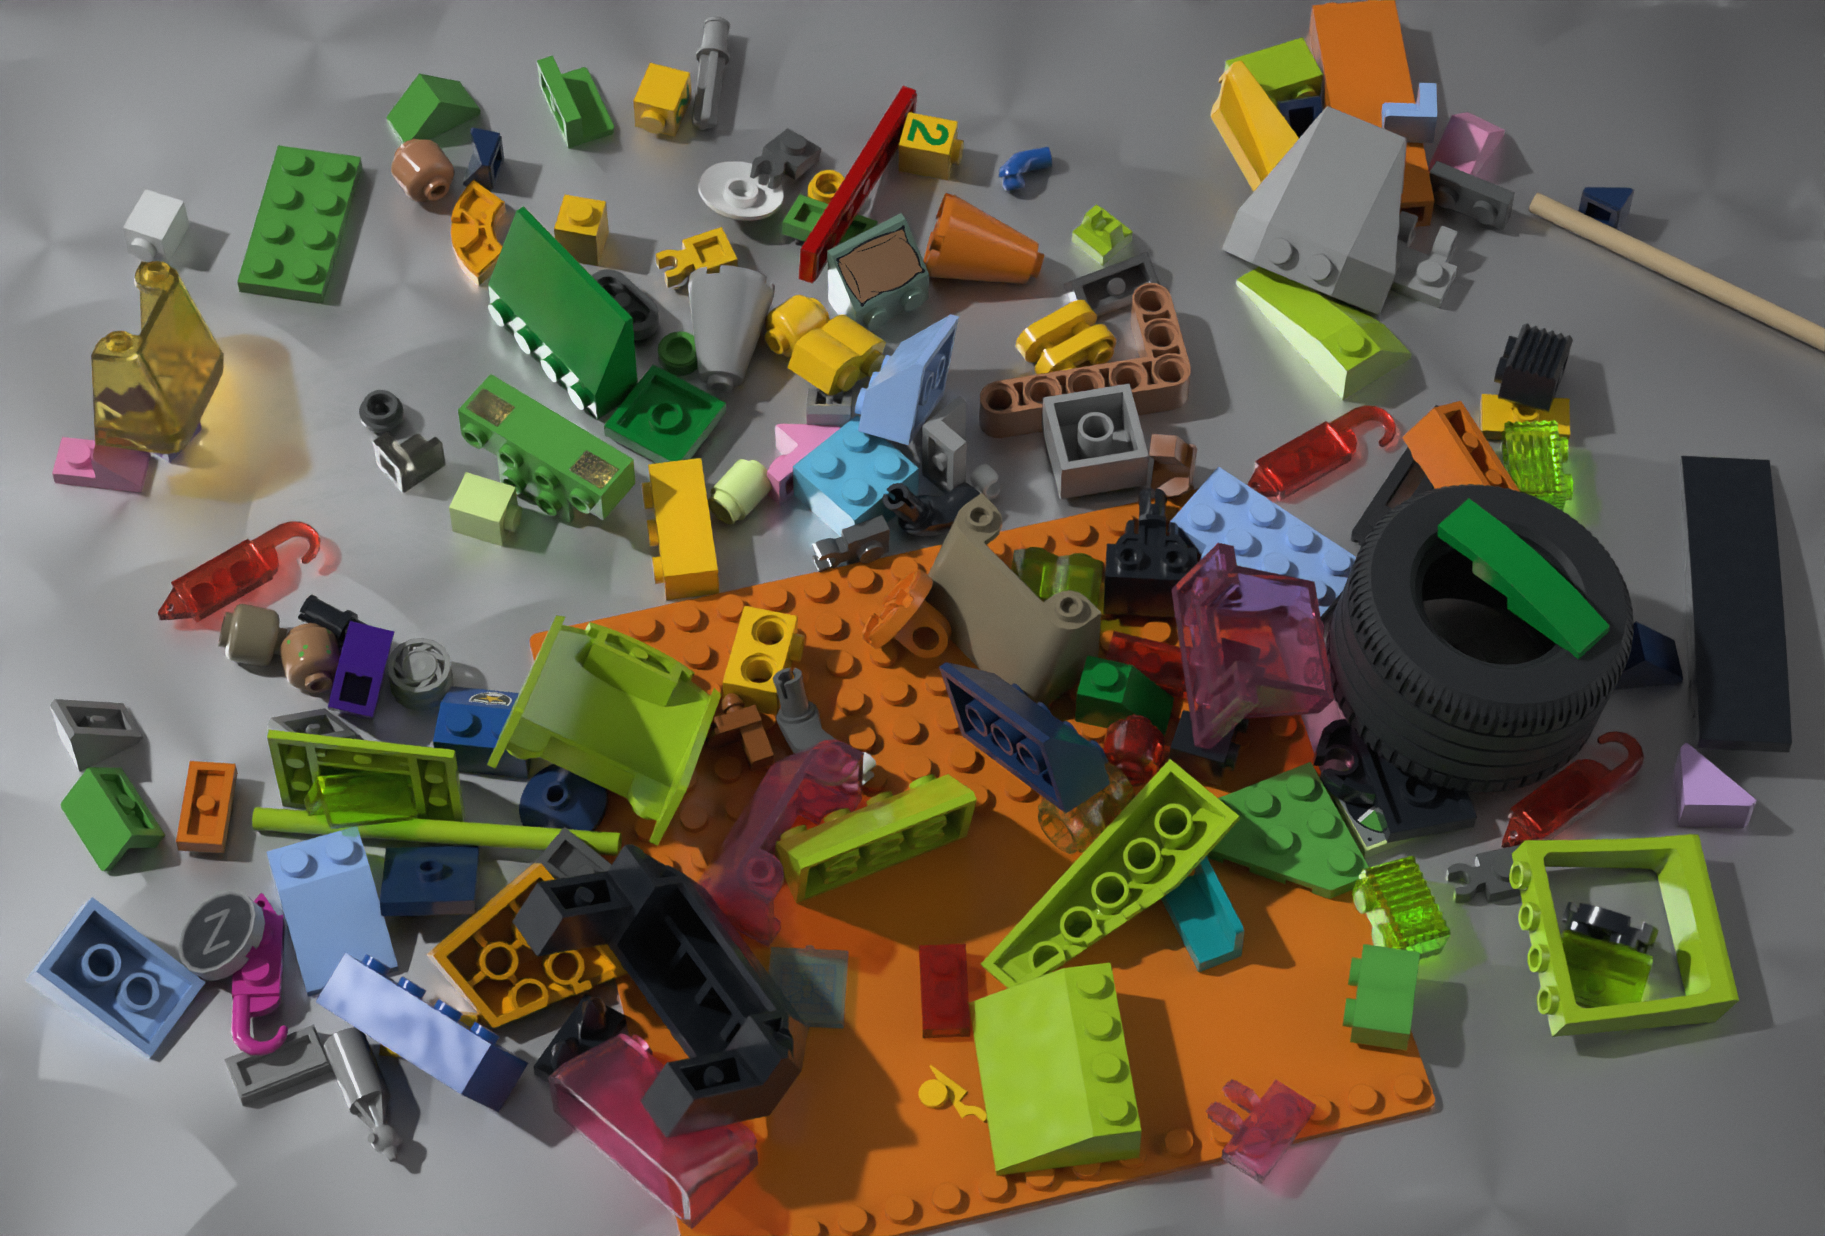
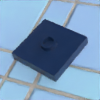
(430, 881)

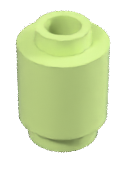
(739, 491)

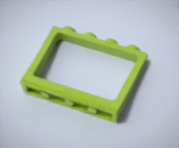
(1690, 915)

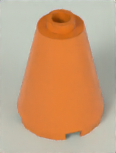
(978, 246)

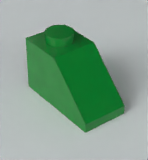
(1118, 690)

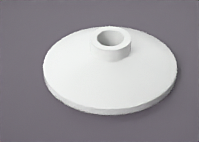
(736, 195)

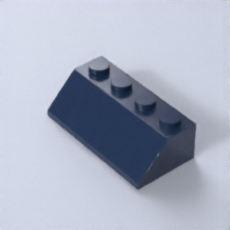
(1025, 737)

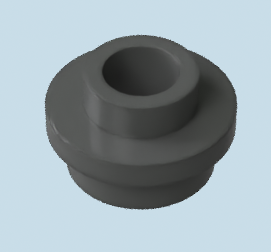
(378, 402)

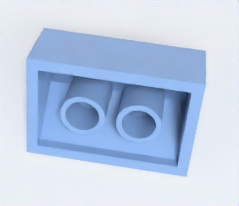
(908, 384)

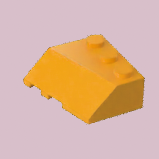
(501, 972)

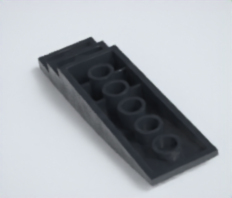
(1734, 605)

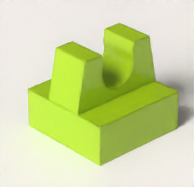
(1101, 235)

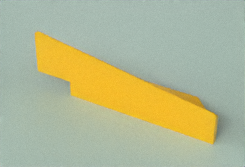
(1251, 124)

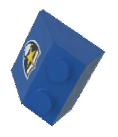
(471, 726)

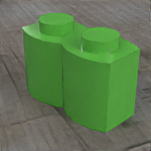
(1383, 996)

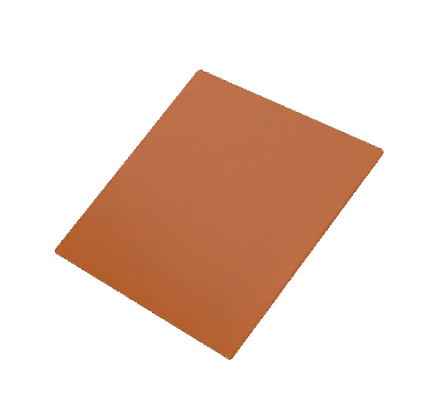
(850, 1136)

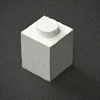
(155, 227)

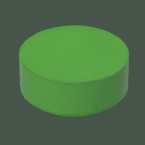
(678, 353)

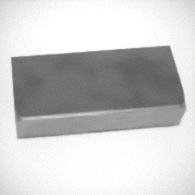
(1114, 285)

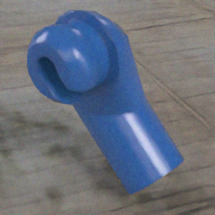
(1023, 162)

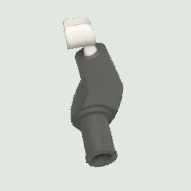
(800, 718)

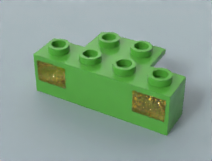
(545, 452)

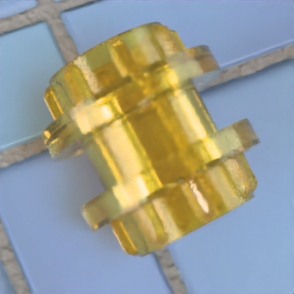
(1084, 823)

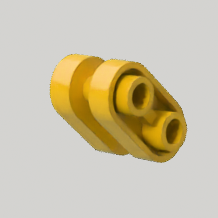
(1066, 340)

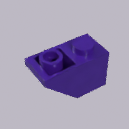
(361, 670)

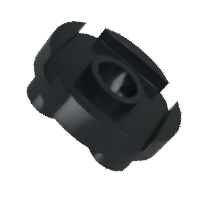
(1610, 926)

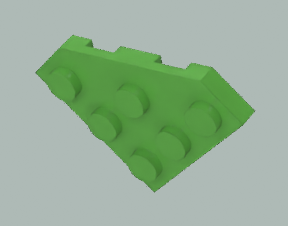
(1292, 834)

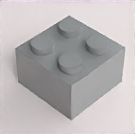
(1095, 441)

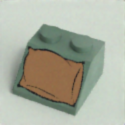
(877, 274)

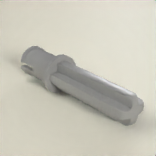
(711, 59)

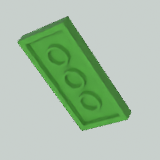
(300, 224)

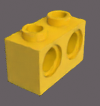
(755, 660)

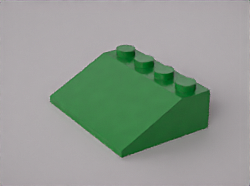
(563, 317)

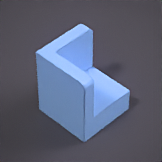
(1413, 120)

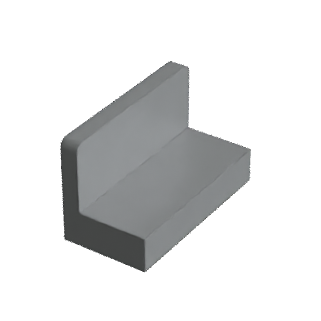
(945, 446)

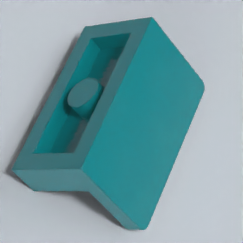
(1205, 918)

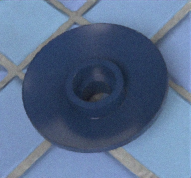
(578, 809)

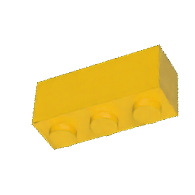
(681, 529)

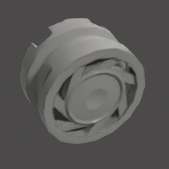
(420, 675)

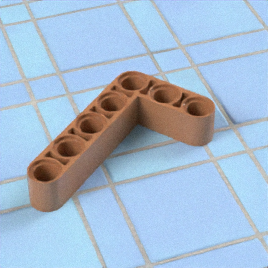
(1145, 374)

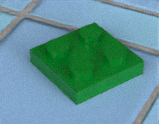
(665, 417)

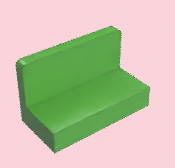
(574, 103)
(110, 815)

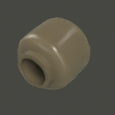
(251, 635)

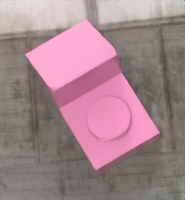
(794, 443)
(100, 466)

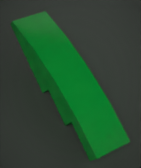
(1528, 581)

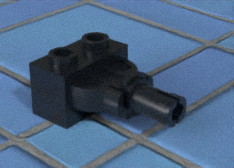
(1146, 564)

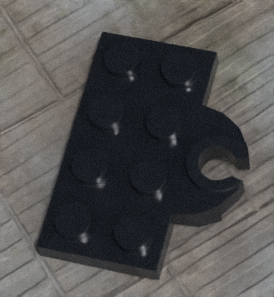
(1402, 802)

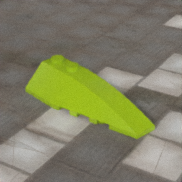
(1118, 876)

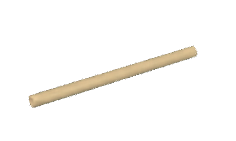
(1679, 271)

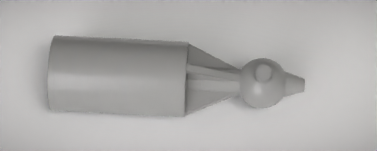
(363, 1086)

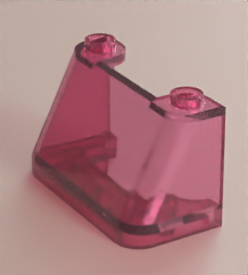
(743, 871)

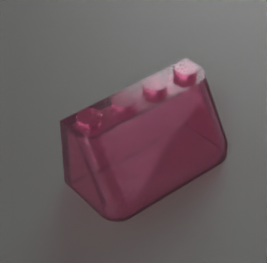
(601, 1101)

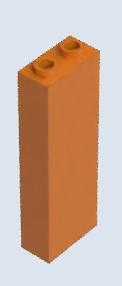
(1362, 68)

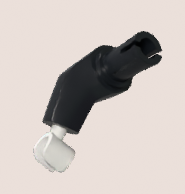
(935, 514)

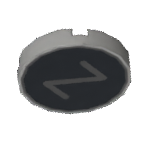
(221, 935)

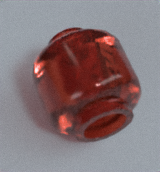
(1134, 748)

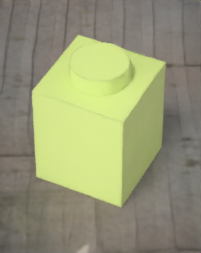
(485, 509)

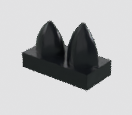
(584, 1029)

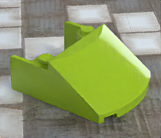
(612, 717)

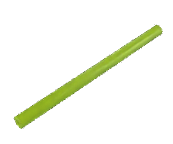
(437, 831)

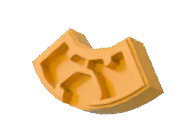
(474, 231)

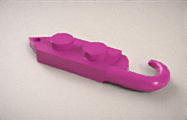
(259, 985)

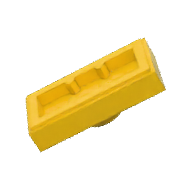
(1496, 412)

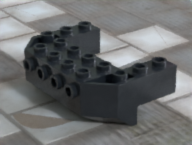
(697, 977)

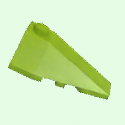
(1328, 333)

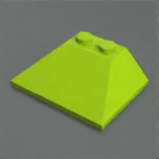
(428, 770)

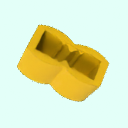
(837, 355)

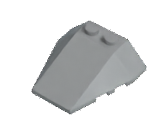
(1329, 211)

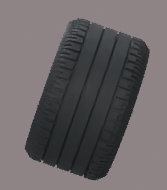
(1450, 713)

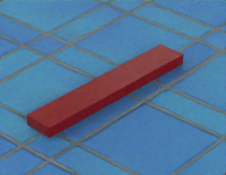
(856, 186)

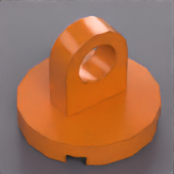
(905, 613)

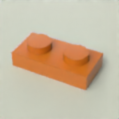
(206, 807)

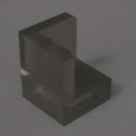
(409, 461)

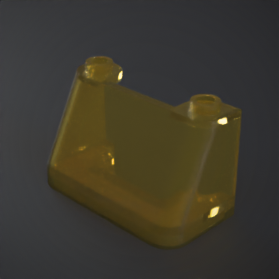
(157, 382)

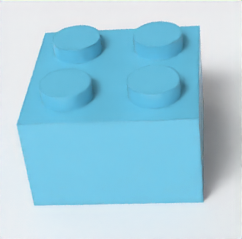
(849, 476)

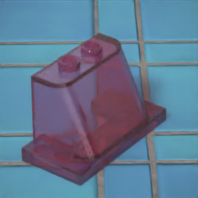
(1248, 645)

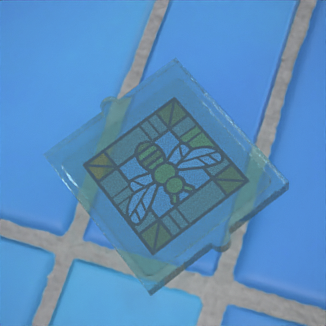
(812, 983)

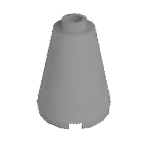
(727, 322)

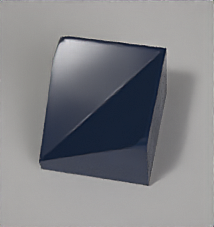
(486, 158)
(1607, 204)

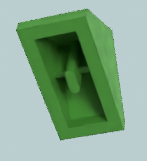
(431, 108)

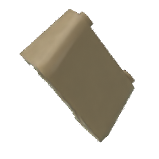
(1001, 619)

